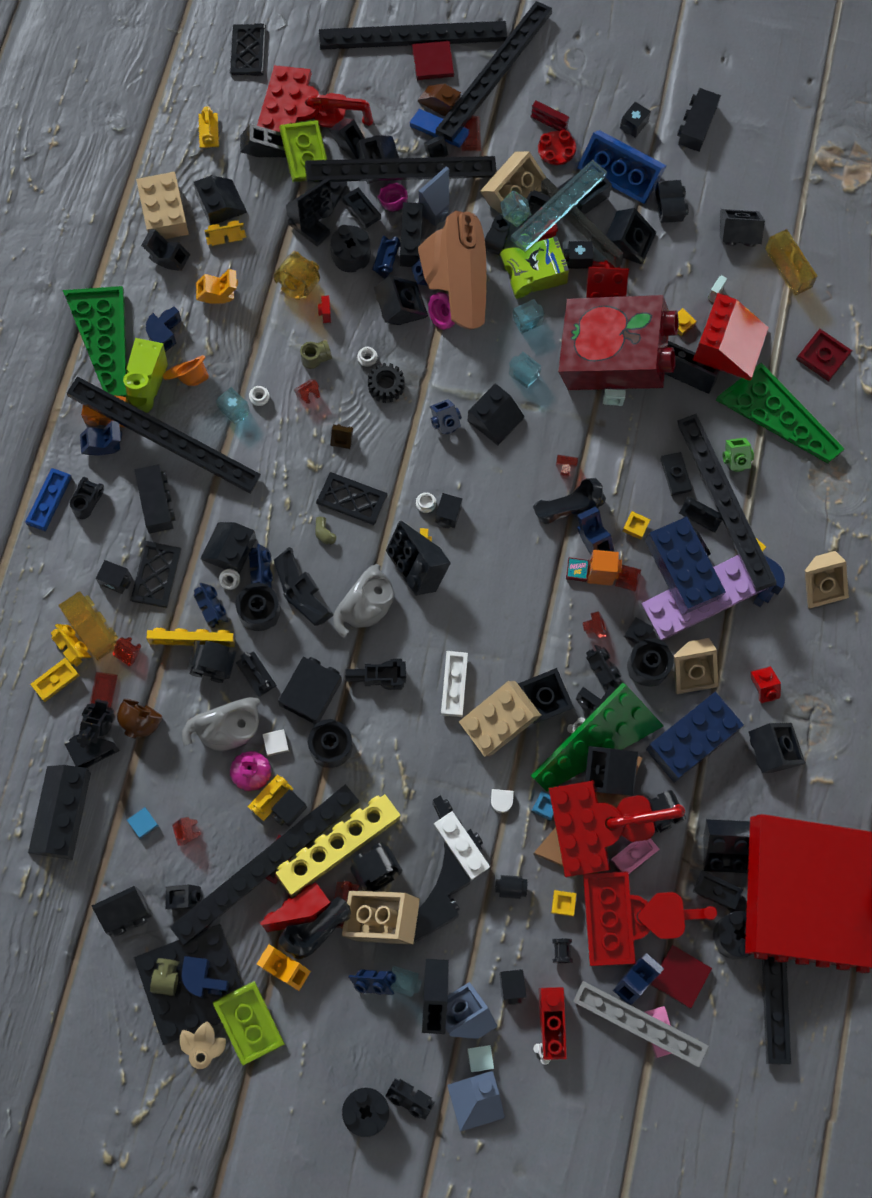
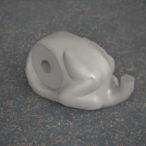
(365, 602)
(225, 726)

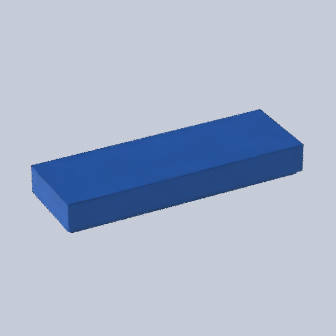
(428, 123)
(48, 499)

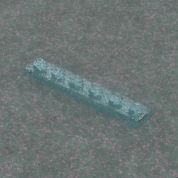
(558, 205)

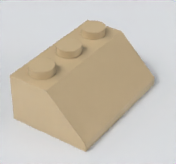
(517, 174)

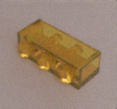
(791, 262)
(89, 625)

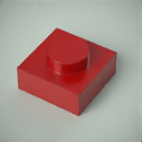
(324, 309)

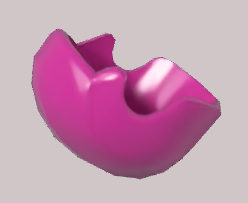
(393, 196)

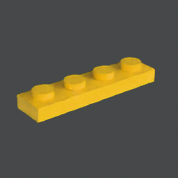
(182, 637)

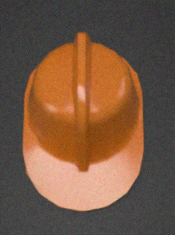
(189, 372)

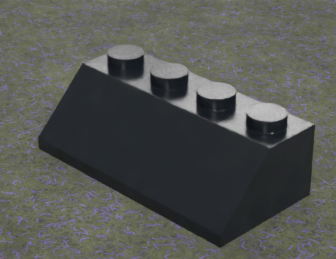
(60, 811)

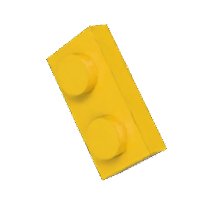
(54, 679)

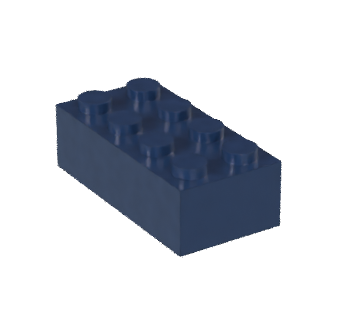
(684, 565)
(694, 737)

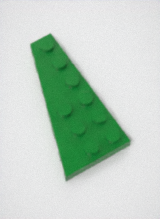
(101, 324)
(777, 410)
(613, 725)

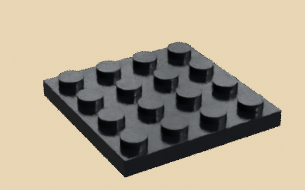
(184, 1009)

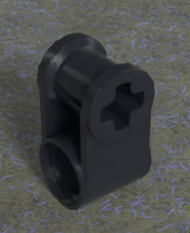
(497, 236)
(87, 494)

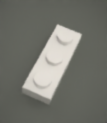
(454, 684)
(461, 845)

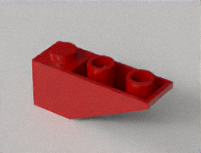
(298, 910)
(552, 1023)

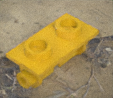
(208, 128)
(217, 233)
(76, 650)
(269, 796)

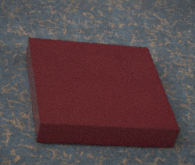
(433, 60)
(824, 355)
(681, 976)

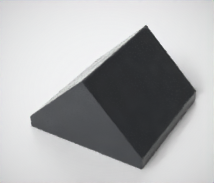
(547, 694)

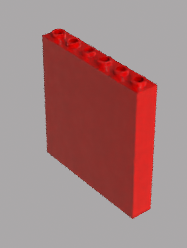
(809, 893)

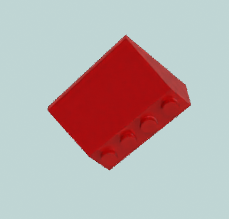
(731, 338)

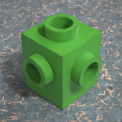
(738, 454)

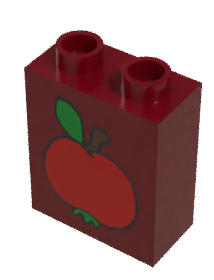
(617, 343)

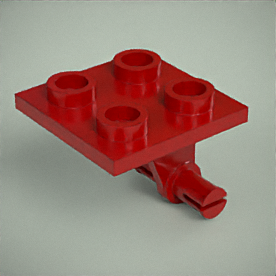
(606, 280)

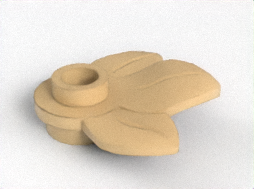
(202, 1042)

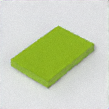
(302, 143)
(248, 1023)

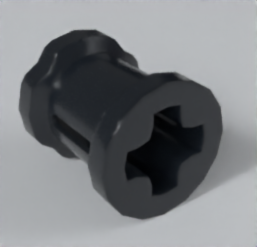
(562, 951)

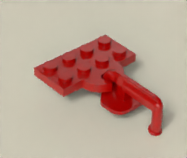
(293, 100)
(584, 830)
(614, 922)

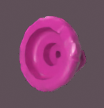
(440, 310)
(255, 777)

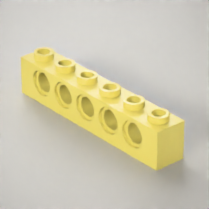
(379, 805)

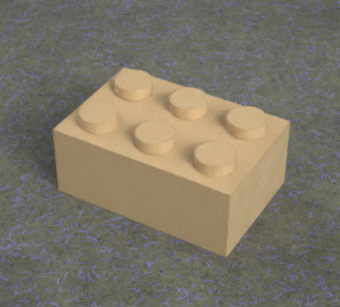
(162, 205)
(499, 718)
(381, 917)

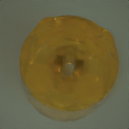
(297, 276)

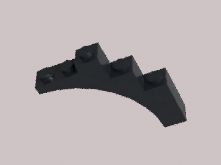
(438, 908)

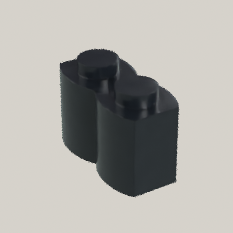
(671, 201)

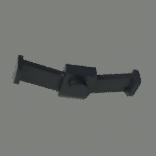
(300, 589)

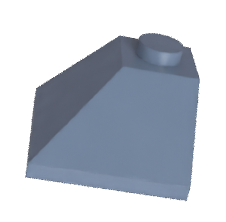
(436, 198)
(468, 1014)
(476, 1101)

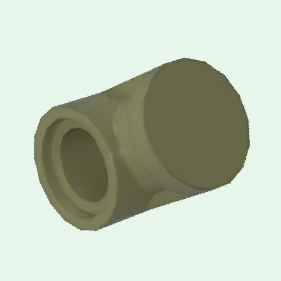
(320, 350)
(165, 977)

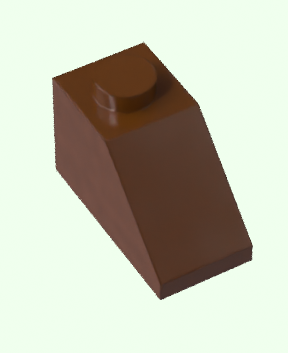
(440, 98)

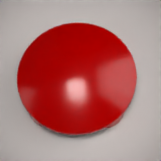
(557, 147)

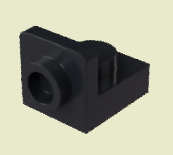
(182, 896)

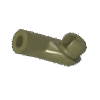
(322, 533)

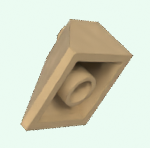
(826, 580)
(696, 666)

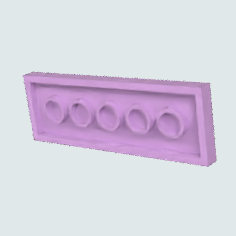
(667, 617)

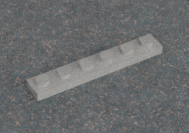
(641, 1024)

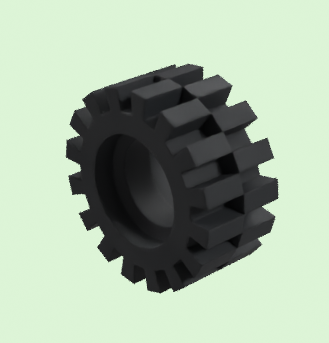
(382, 393)

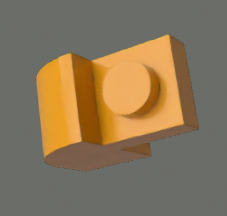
(215, 289)
(283, 967)

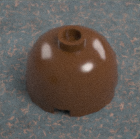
(137, 719)

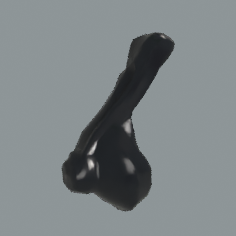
(582, 499)
(306, 938)

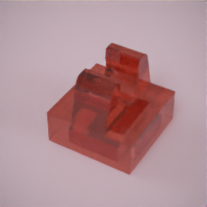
(303, 390)
(566, 462)
(628, 578)
(595, 625)
(126, 651)
(183, 830)

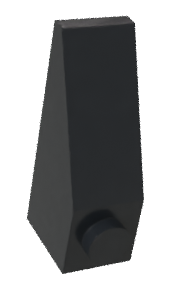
(261, 142)

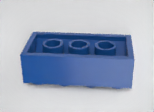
(625, 166)

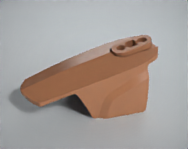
(456, 262)

